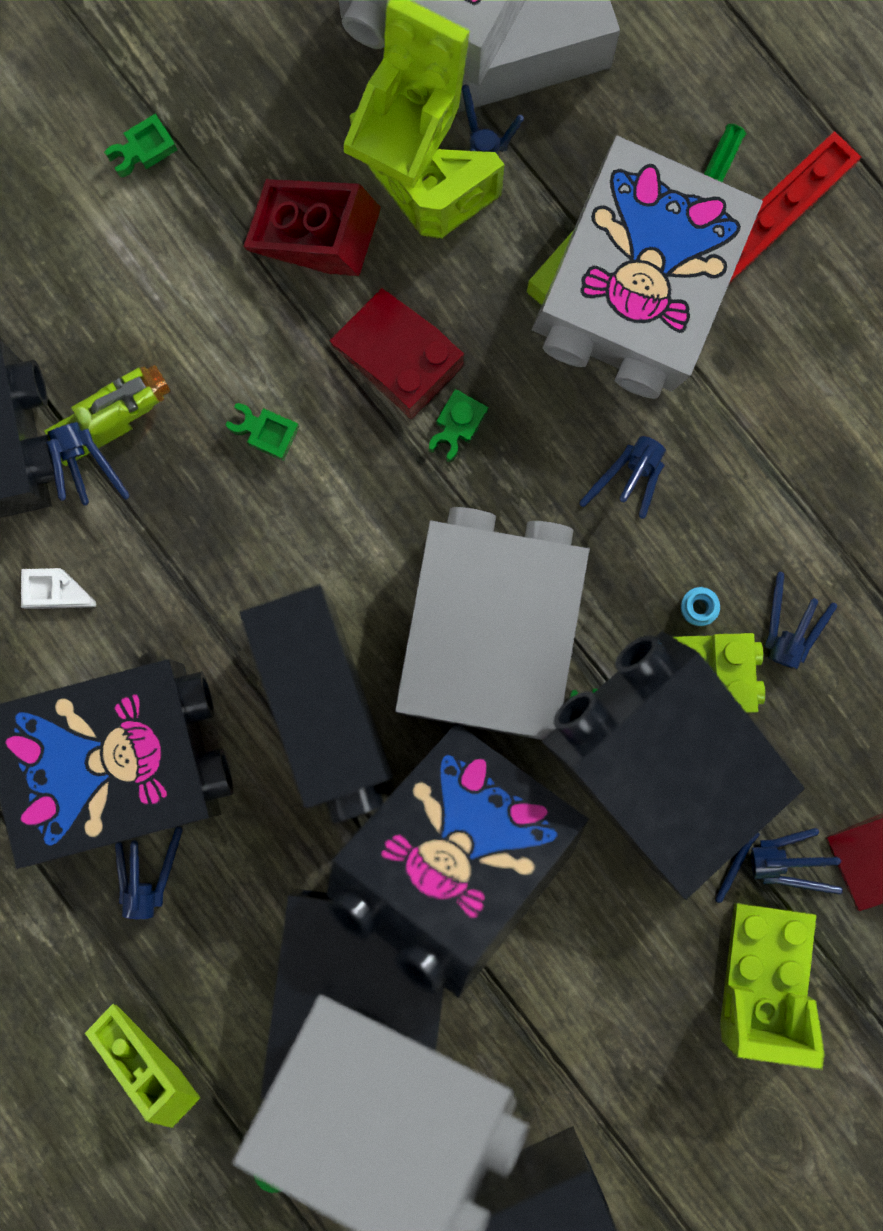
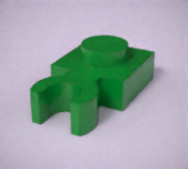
(146, 143)
(459, 420)
(269, 432)

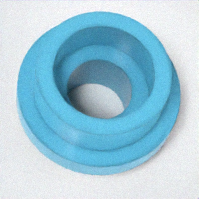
(712, 606)

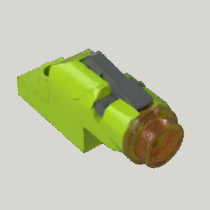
(116, 405)

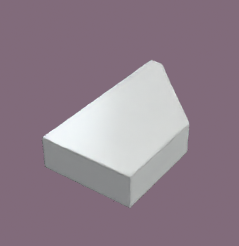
(52, 590)

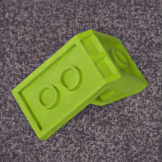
(411, 93)
(455, 191)
(767, 985)

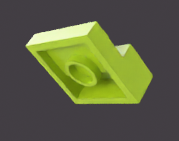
(734, 662)

